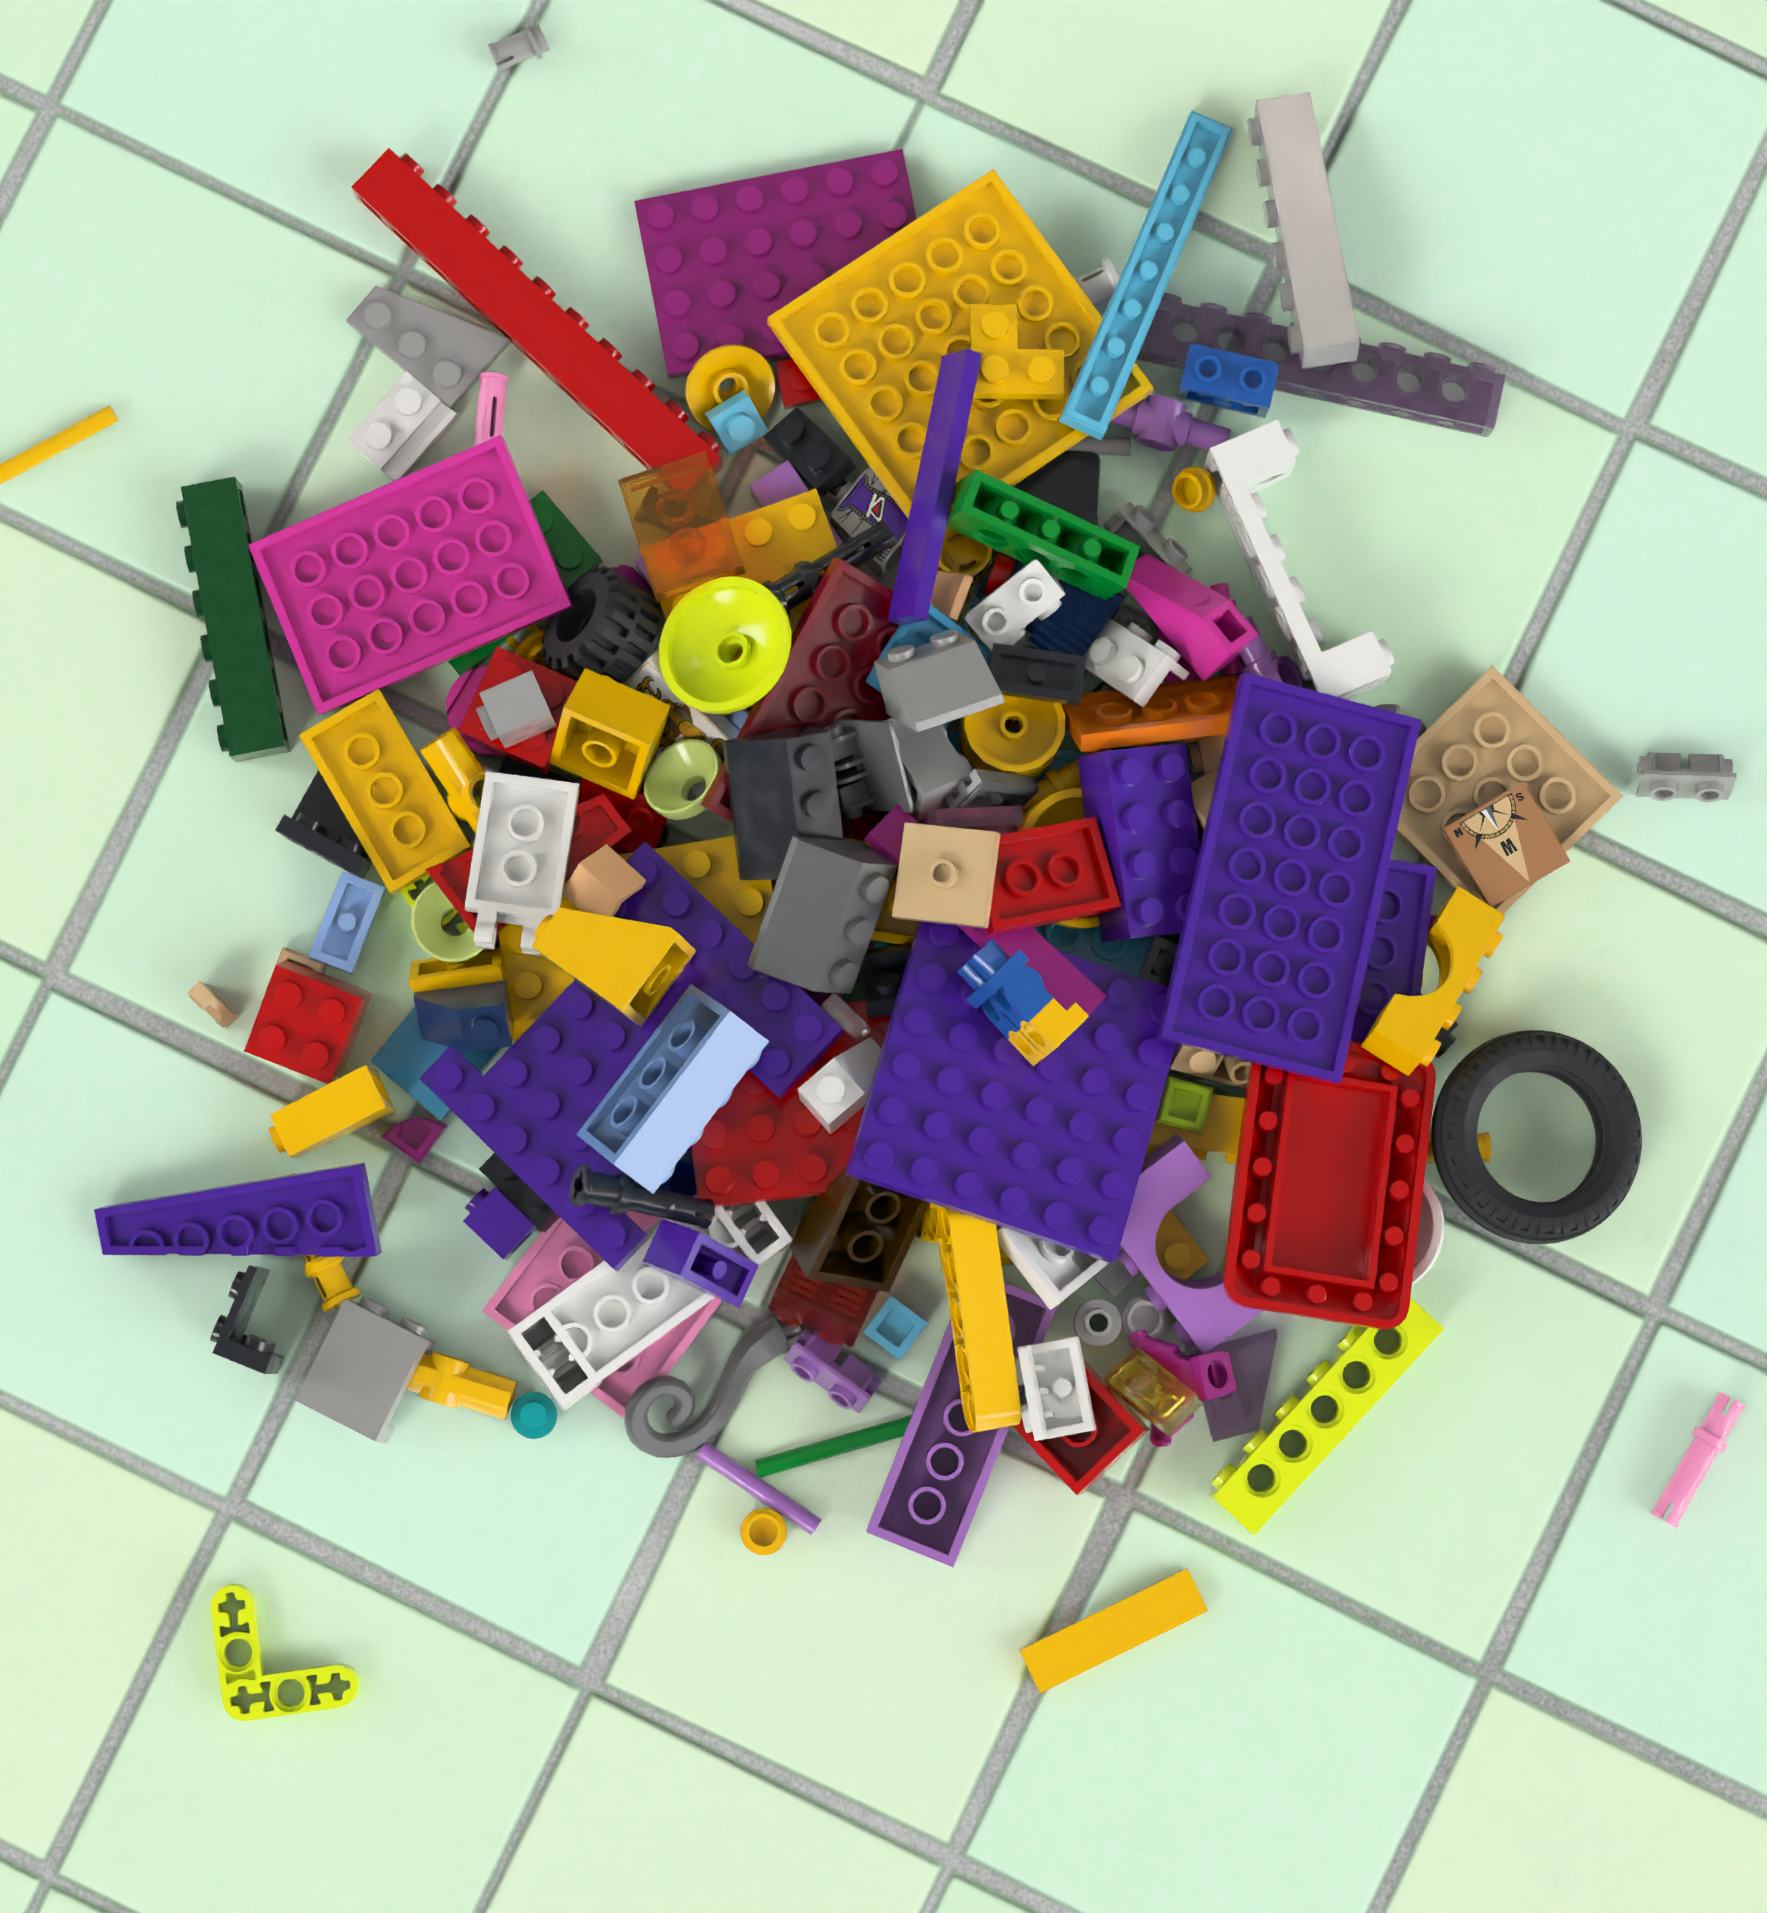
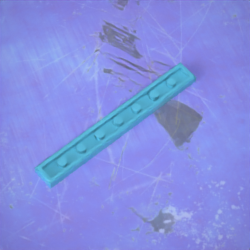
(1145, 276)

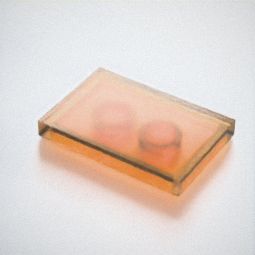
(681, 526)

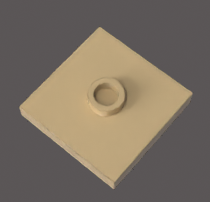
(946, 875)

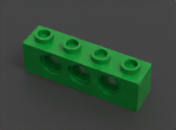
(1037, 530)

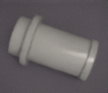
(519, 47)

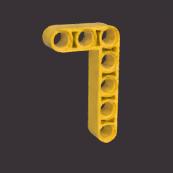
(976, 1316)

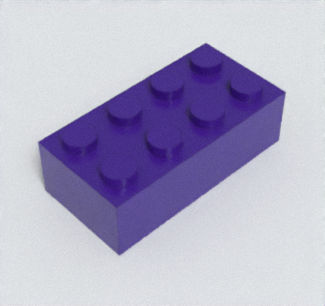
(1147, 833)

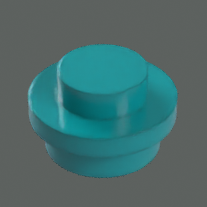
(534, 1415)

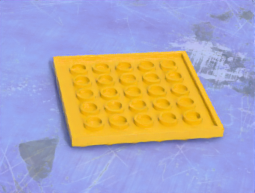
(885, 320)

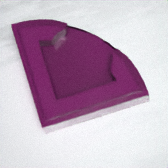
(415, 1136)

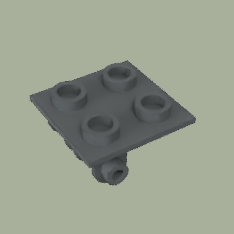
(872, 767)

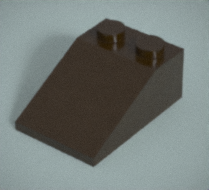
(857, 1234)

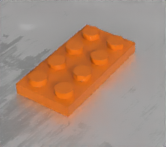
(1174, 712)

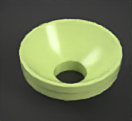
(675, 773)
(428, 931)

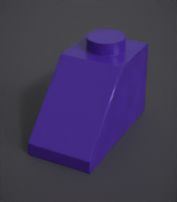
(700, 1262)

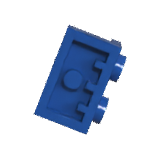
(1228, 380)

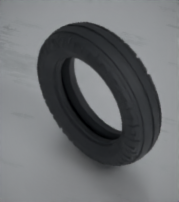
(1614, 1121)

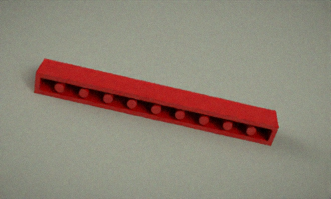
(528, 315)

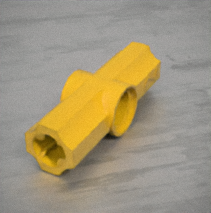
(458, 773)
(457, 1384)

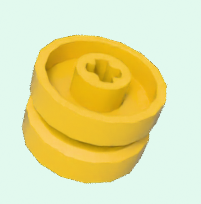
(1028, 752)

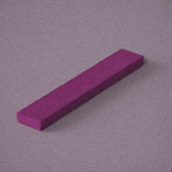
(1059, 976)

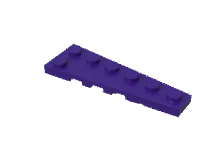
(278, 1216)

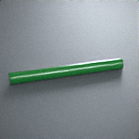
(832, 1447)

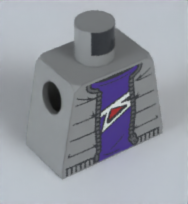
(860, 508)

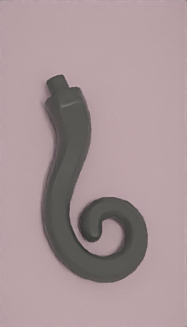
(748, 1356)

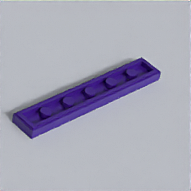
(934, 487)

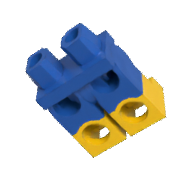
(1018, 1002)

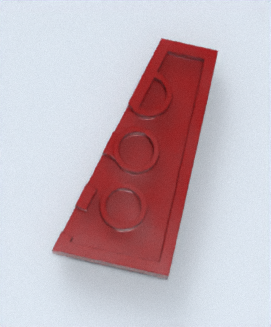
(594, 827)

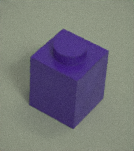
(498, 1222)

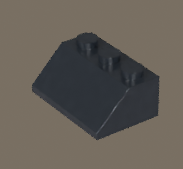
(779, 790)

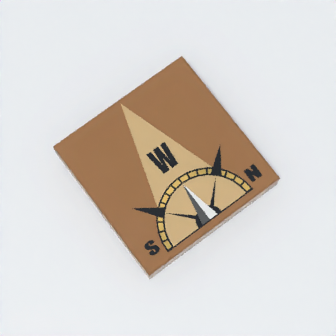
(1505, 845)

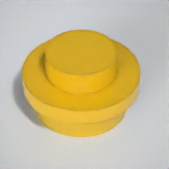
(1194, 489)
(763, 1531)

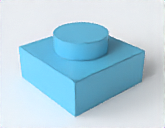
(736, 422)
(895, 1327)

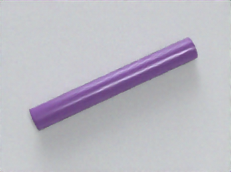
(758, 1488)

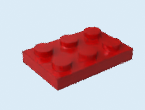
(1051, 876)

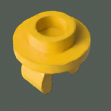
(530, 647)

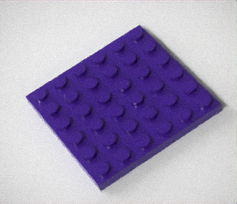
(1008, 1141)

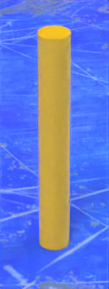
(57, 443)

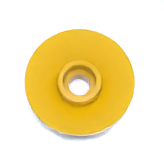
(734, 361)

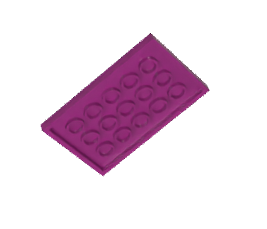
(753, 245)

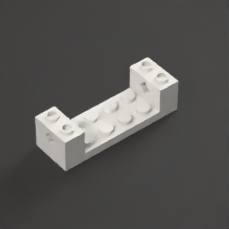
(1240, 471)
(618, 1314)

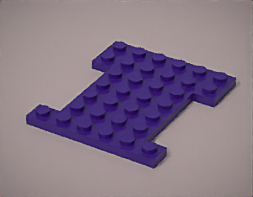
(581, 1046)

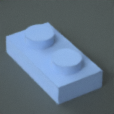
(347, 922)

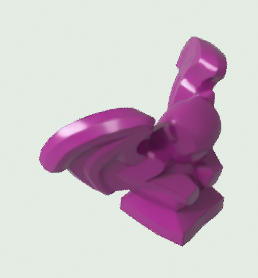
(1205, 1374)

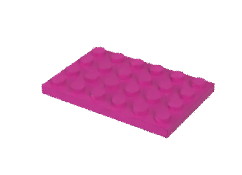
(410, 575)

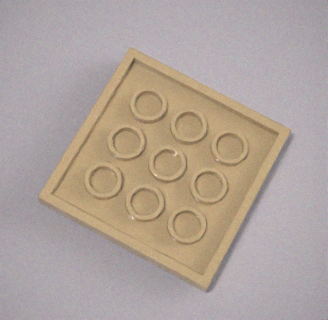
(1482, 750)

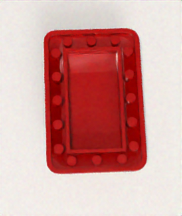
(1330, 1192)

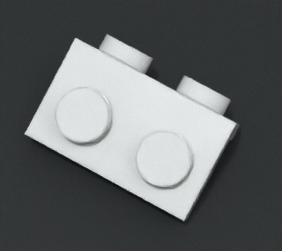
(1015, 604)
(1130, 662)
(1054, 1389)

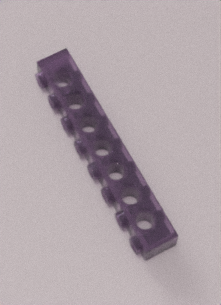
(1338, 384)

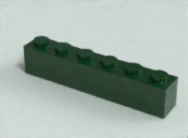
(234, 620)

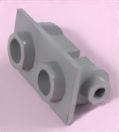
(1139, 528)
(1705, 780)

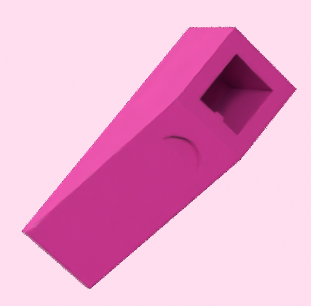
(1192, 616)

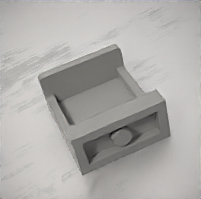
(364, 1368)

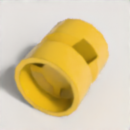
(964, 556)

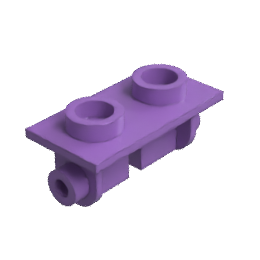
(847, 1385)

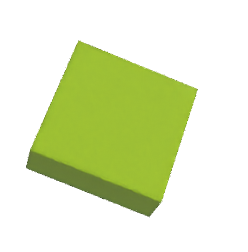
(1184, 1105)

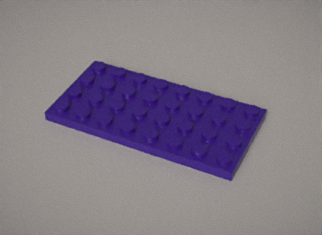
(1289, 878)

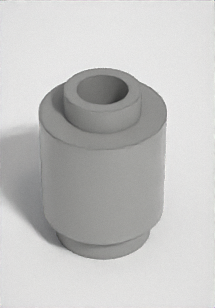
(1083, 1329)

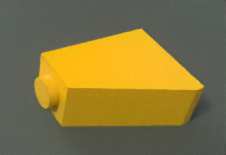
(331, 1112)

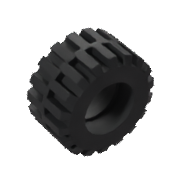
(605, 629)

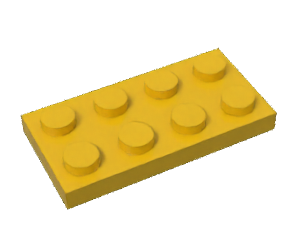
(385, 791)

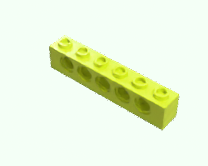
(1254, 1507)

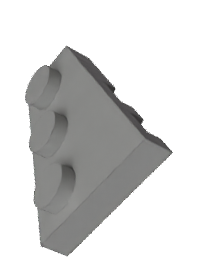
(427, 343)

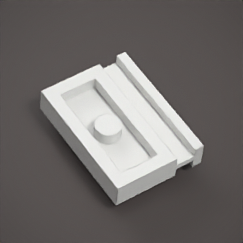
(402, 427)

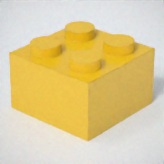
(609, 733)

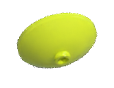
(709, 630)

